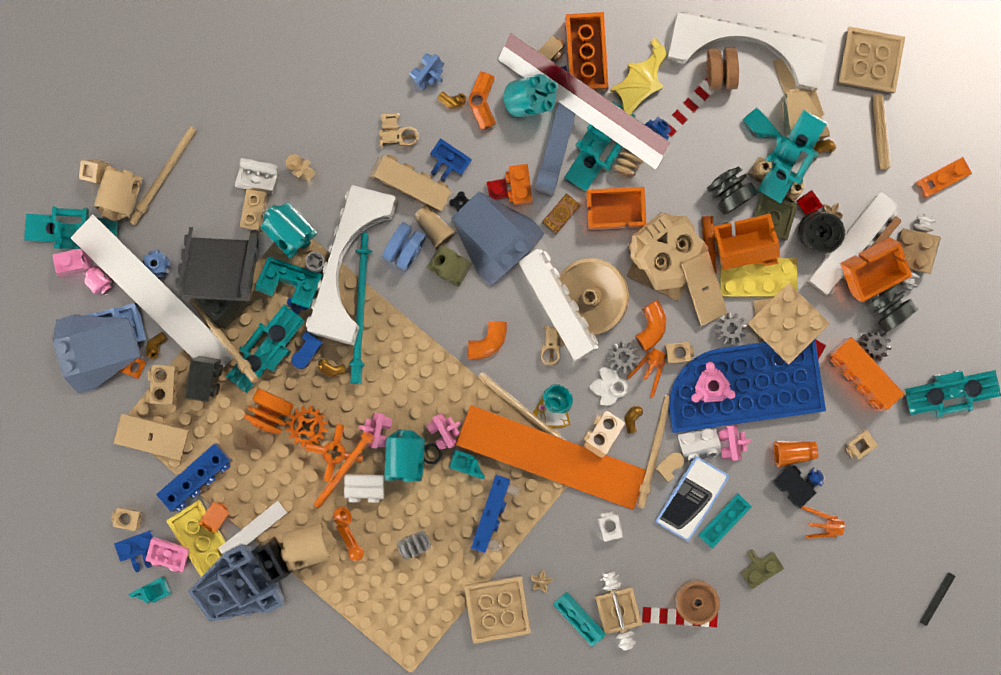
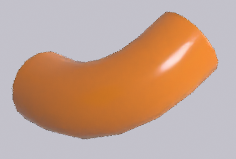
(656, 326)
(490, 344)

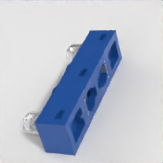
(494, 506)

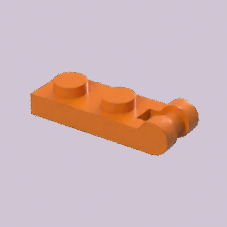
(944, 177)

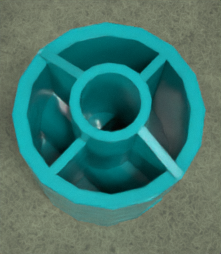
(530, 95)
(287, 229)
(404, 456)

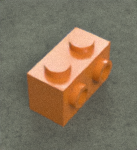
(520, 185)

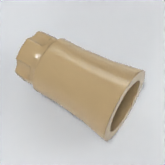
(434, 227)

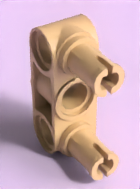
(762, 167)

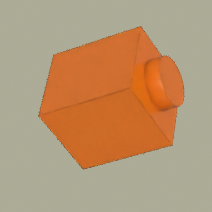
(214, 517)

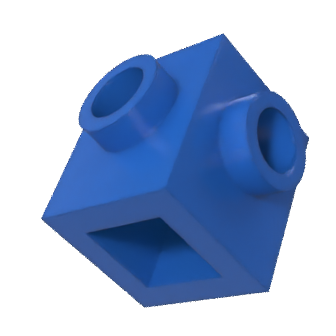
(660, 127)

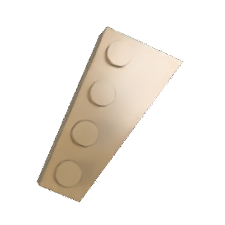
(410, 182)

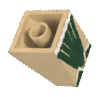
(793, 105)

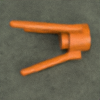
(655, 359)
(834, 527)

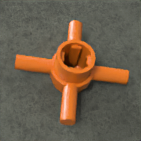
(329, 446)

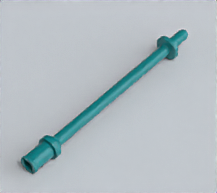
(357, 363)

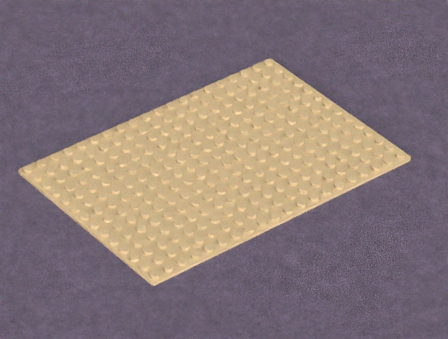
(407, 378)

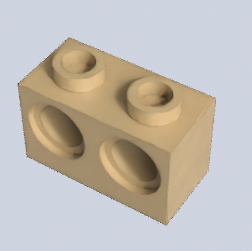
(253, 210)
(169, 385)
(607, 436)

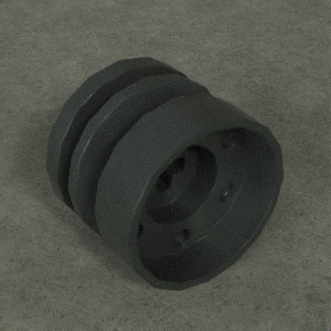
(732, 190)
(829, 238)
(892, 307)

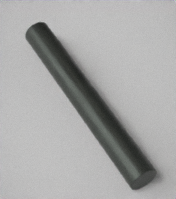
(937, 599)

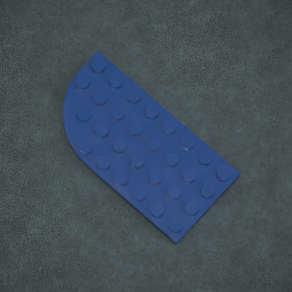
(762, 387)

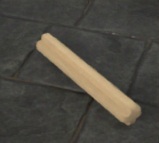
(881, 132)

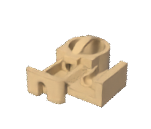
(391, 131)
(553, 342)

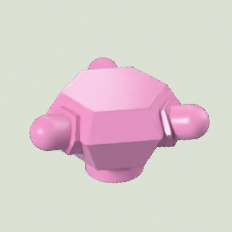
(712, 386)

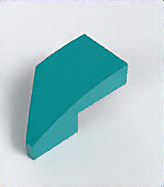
(760, 124)
(465, 463)
(153, 591)

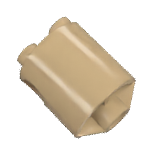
(117, 194)
(307, 546)

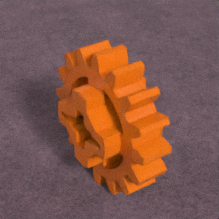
(301, 418)

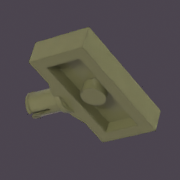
(761, 568)

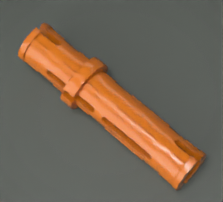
(709, 238)

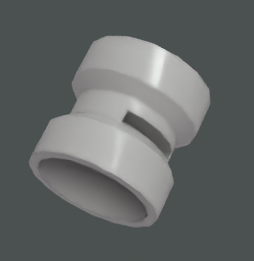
(312, 261)

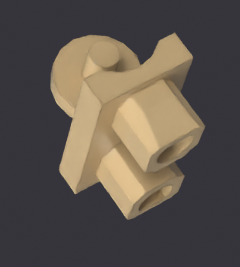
(299, 167)

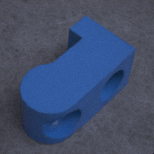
(307, 352)

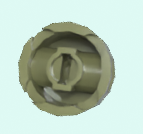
(449, 265)

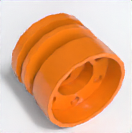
(268, 411)

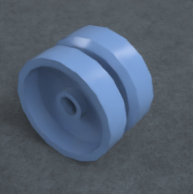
(404, 246)

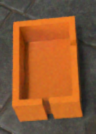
(616, 208)
(753, 242)
(876, 269)

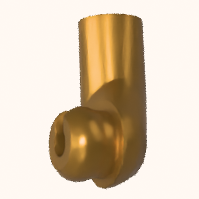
(454, 101)
(824, 145)
(153, 345)
(330, 370)
(630, 418)

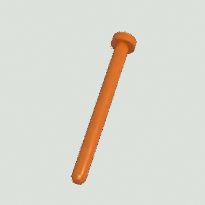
(366, 438)

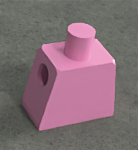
(71, 262)

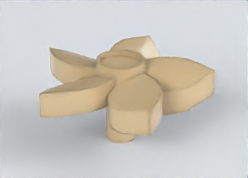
(833, 210)
(541, 581)

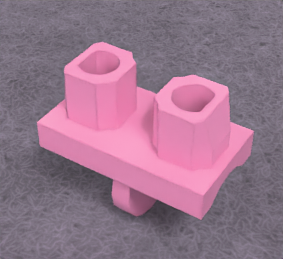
(374, 427)
(447, 429)
(734, 450)

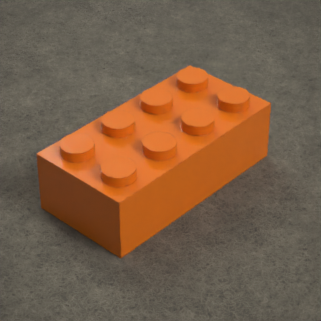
(587, 49)
(865, 374)

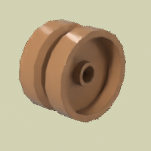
(722, 68)
(704, 611)

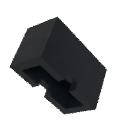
(799, 490)

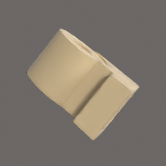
(669, 464)

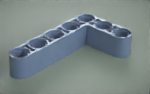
(555, 150)

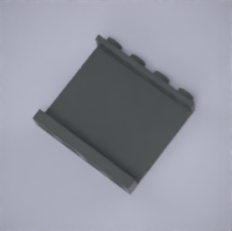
(217, 267)

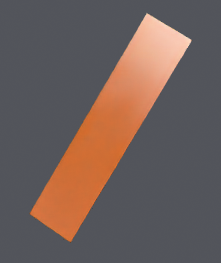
(551, 457)

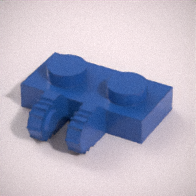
(451, 157)
(133, 547)

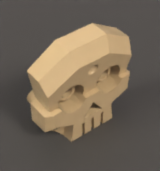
(646, 250)

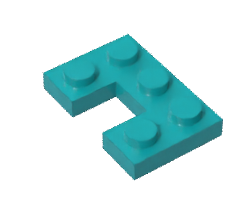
(279, 271)

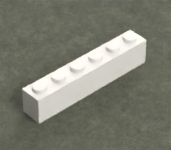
(856, 240)
(558, 304)

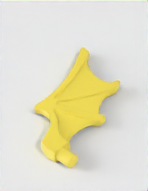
(641, 79)

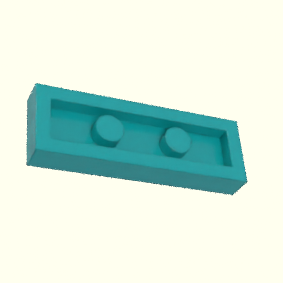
(724, 520)
(579, 619)

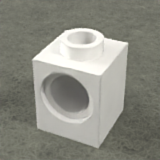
(610, 535)

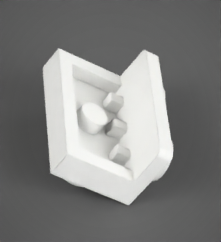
(257, 176)
(700, 443)

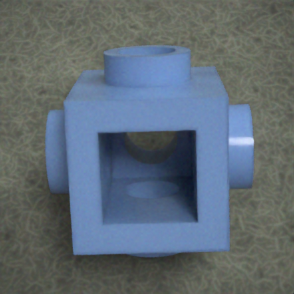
(163, 263)

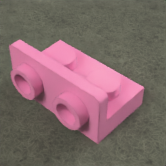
(167, 554)

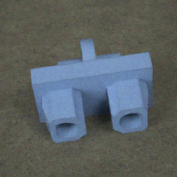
(429, 73)

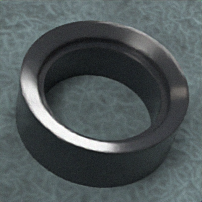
(439, 457)

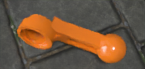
(343, 518)

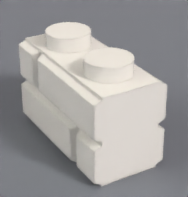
(364, 487)

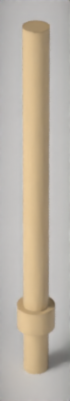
(142, 206)
(243, 365)
(517, 405)
(645, 488)

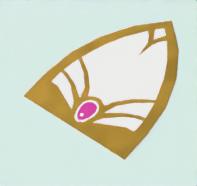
(553, 420)

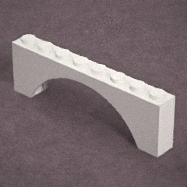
(801, 55)
(361, 212)

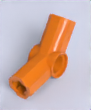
(482, 89)

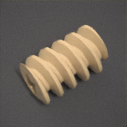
(627, 163)

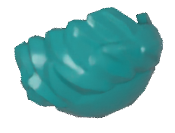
(558, 399)

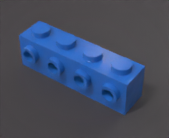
(194, 477)

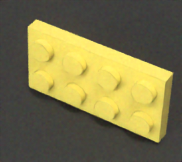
(757, 279)
(202, 543)

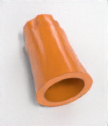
(794, 452)

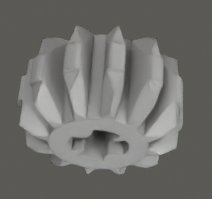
(735, 334)
(872, 337)
(627, 352)
(414, 544)

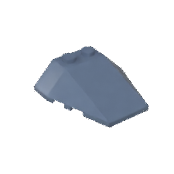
(494, 235)
(93, 349)
(235, 587)

